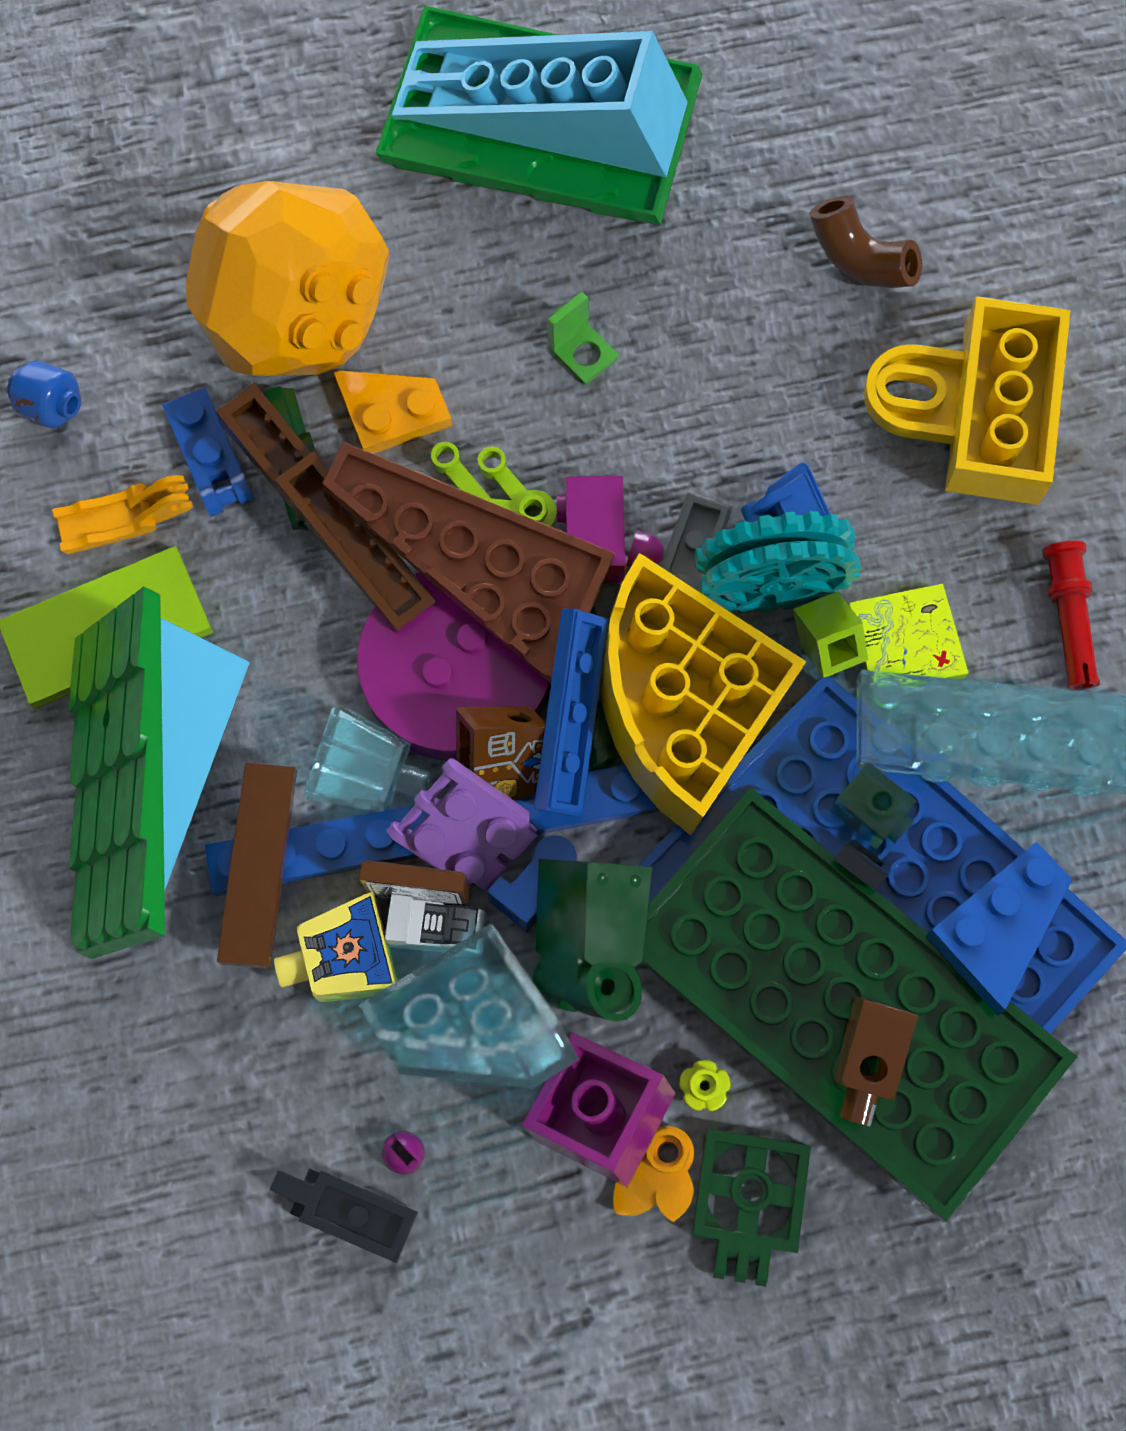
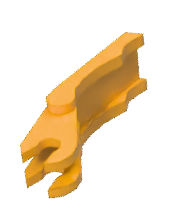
(121, 515)

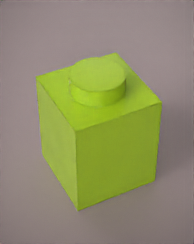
(831, 634)

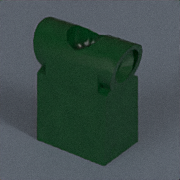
(591, 936)

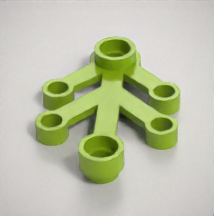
(517, 494)

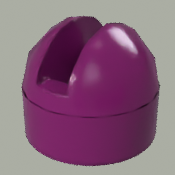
(647, 546)
(411, 1144)

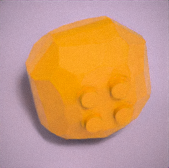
(285, 277)

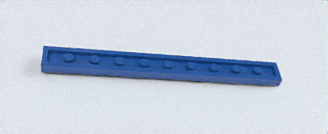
(349, 841)

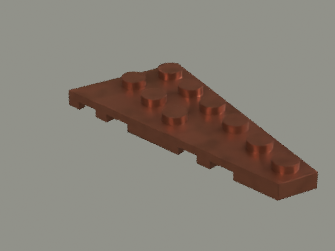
(483, 556)

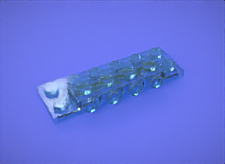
(992, 732)

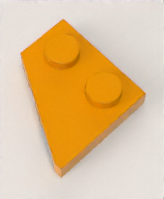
(392, 408)

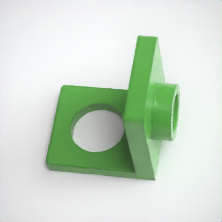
(570, 329)

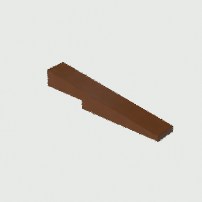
(299, 480)

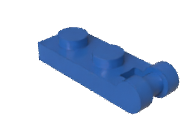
(207, 451)

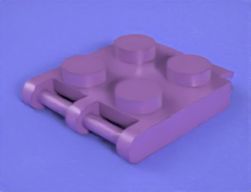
(466, 827)

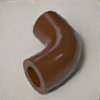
(858, 253)

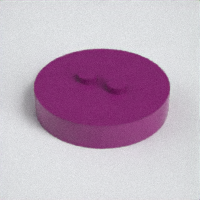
(436, 666)

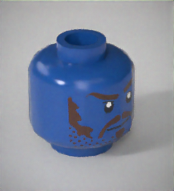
(44, 394)

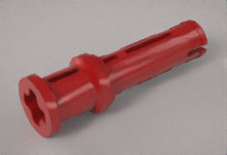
(1070, 593)

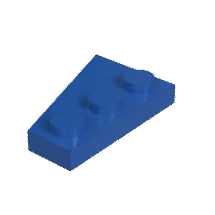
(1002, 925)

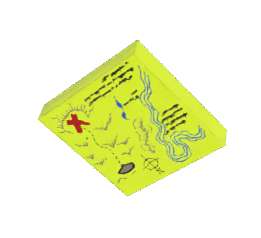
(911, 634)

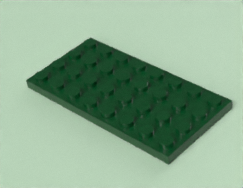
(777, 946)

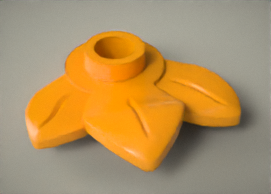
(659, 1182)

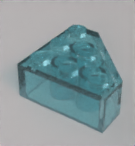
(470, 1019)

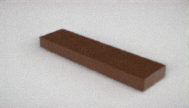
(257, 866)

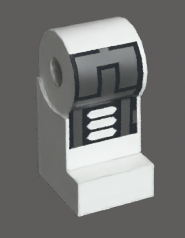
(430, 924)

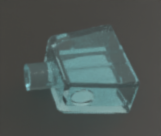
(361, 765)

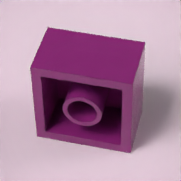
(600, 1110)

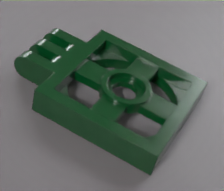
(744, 1242)

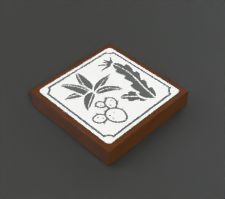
(415, 881)

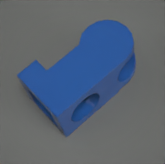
(519, 899)

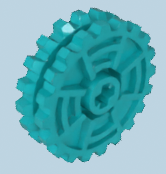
(778, 562)

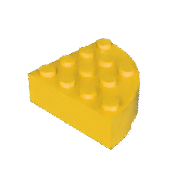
(685, 689)

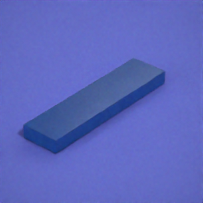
(571, 713)

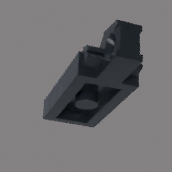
(348, 1212)

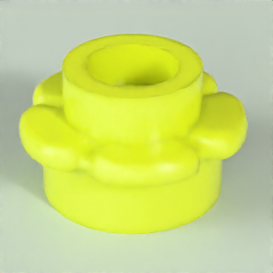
(690, 1084)

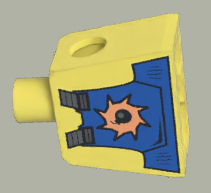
(341, 953)

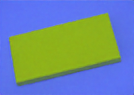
(45, 633)

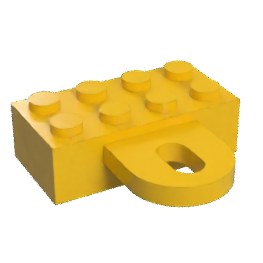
(989, 401)

